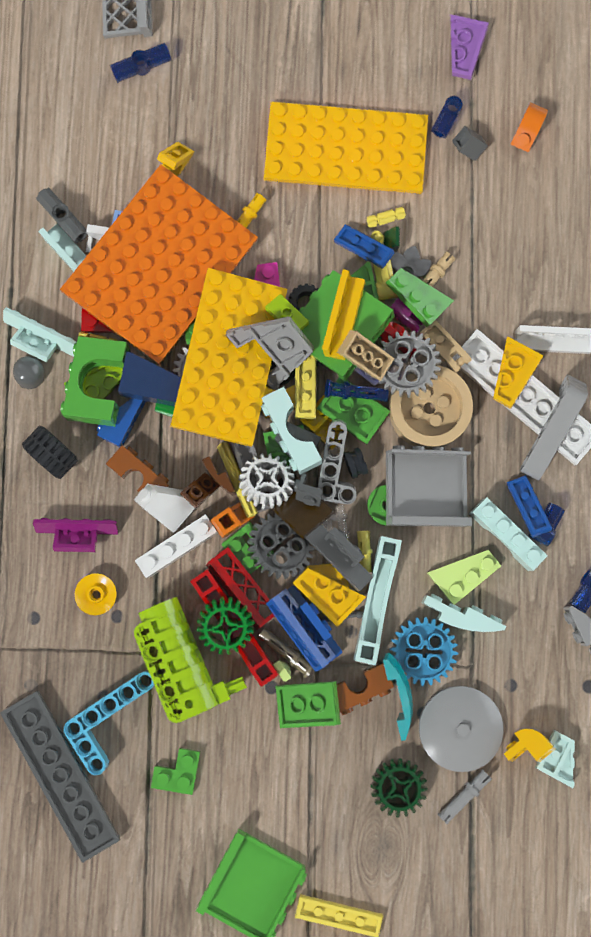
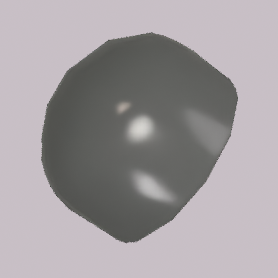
(28, 372)

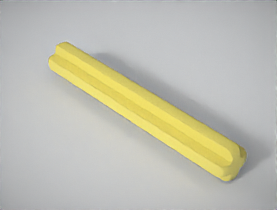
(234, 472)

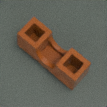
(125, 462)
(376, 685)

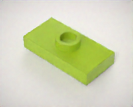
(283, 308)

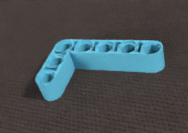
(103, 713)

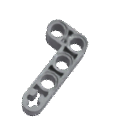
(335, 460)

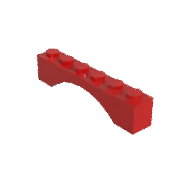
(252, 654)

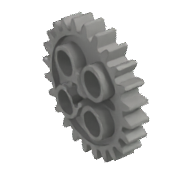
(424, 371)

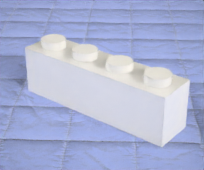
(176, 546)

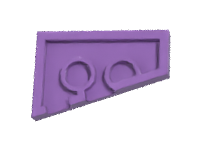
(466, 44)

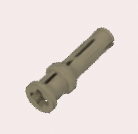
(297, 657)

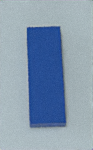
(364, 246)
(529, 506)

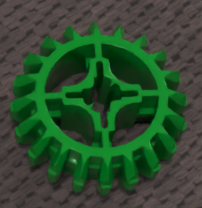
(233, 624)

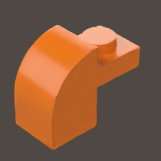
(529, 127)
(230, 520)

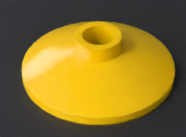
(85, 590)

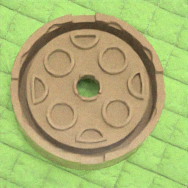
(451, 415)

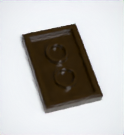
(298, 515)

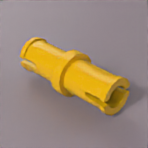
(250, 212)

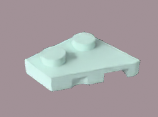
(561, 761)

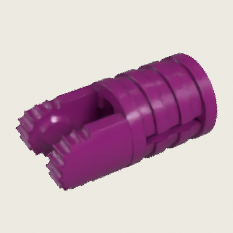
(406, 316)

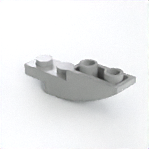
(581, 624)

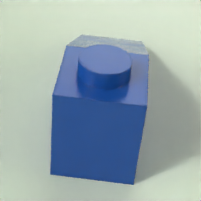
(126, 419)

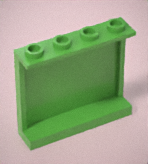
(370, 321)
(252, 886)

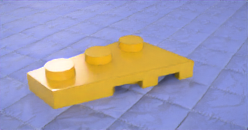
(515, 371)
(328, 596)

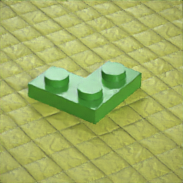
(179, 779)

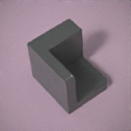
(469, 143)

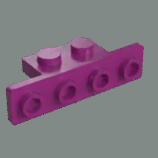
(75, 534)

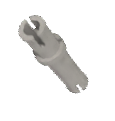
(465, 796)

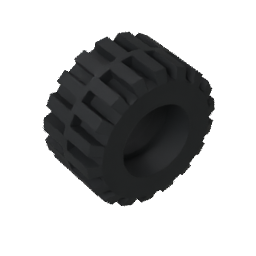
(49, 452)

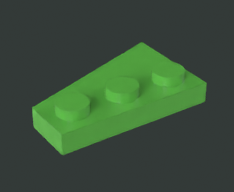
(418, 296)

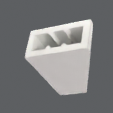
(165, 505)

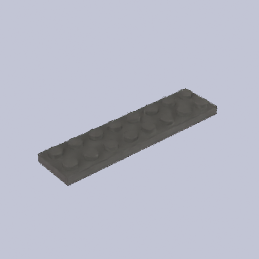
(60, 776)

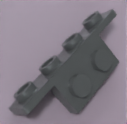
(341, 555)

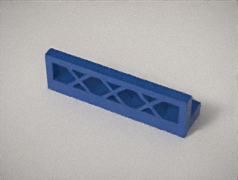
(298, 632)

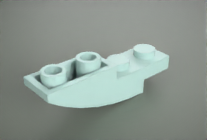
(470, 619)

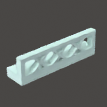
(63, 246)

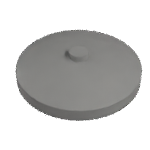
(460, 728)

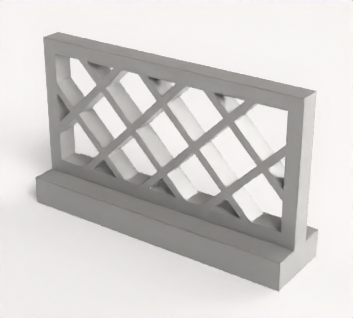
(144, 18)

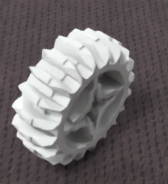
(276, 493)

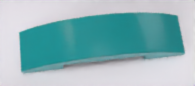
(395, 671)

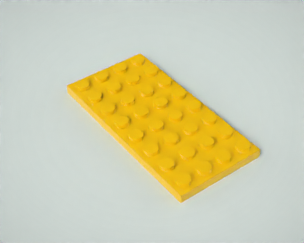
(346, 147)
(219, 382)

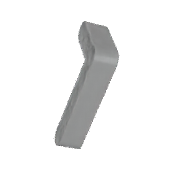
(572, 398)

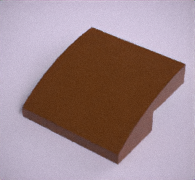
(221, 479)

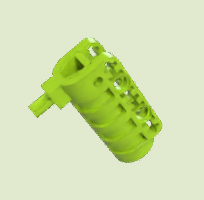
(181, 661)

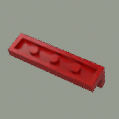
(233, 589)

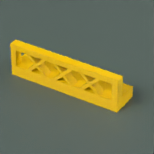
(343, 313)

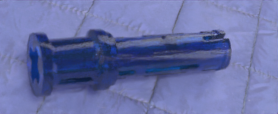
(344, 392)

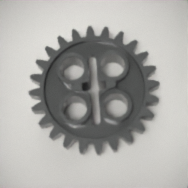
(293, 559)

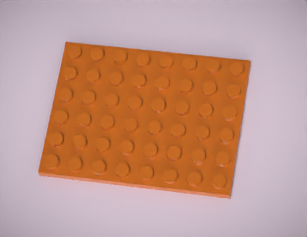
(154, 262)

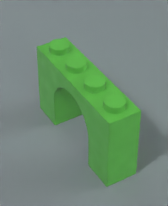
(88, 355)

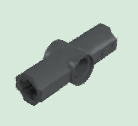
(55, 207)

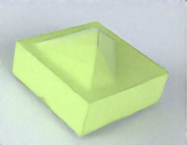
(283, 670)

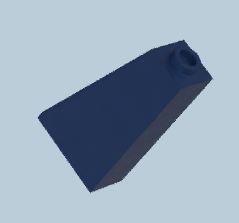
(148, 381)

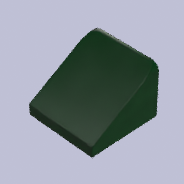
(392, 238)

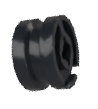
(355, 463)

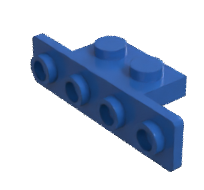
(322, 627)

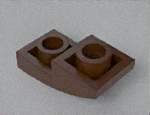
(200, 490)

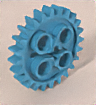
(424, 631)

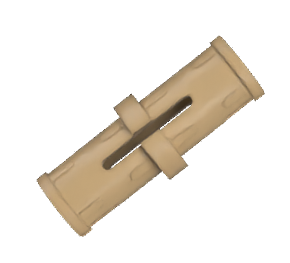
(438, 270)

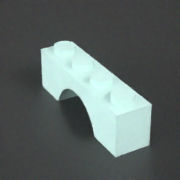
(303, 454)
(518, 543)

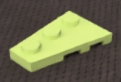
(464, 575)

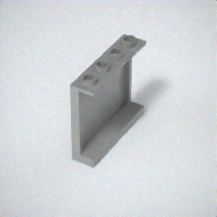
(426, 487)

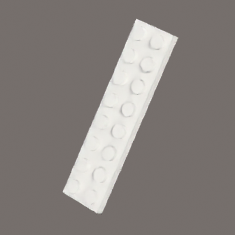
(534, 402)

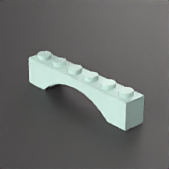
(376, 600)

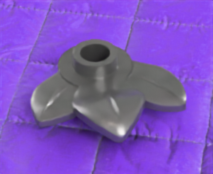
(411, 262)

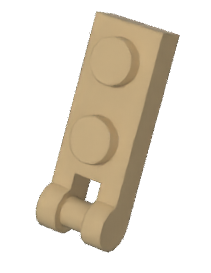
(446, 346)

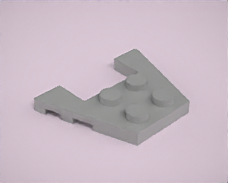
(280, 340)

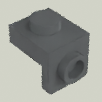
(307, 494)

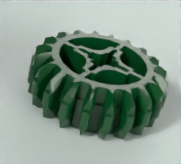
(409, 803)

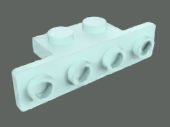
(35, 337)

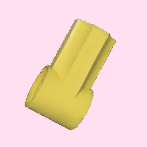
(382, 276)

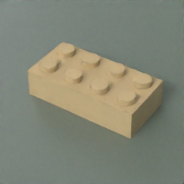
(365, 355)

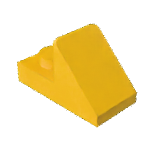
(175, 157)

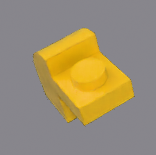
(532, 741)

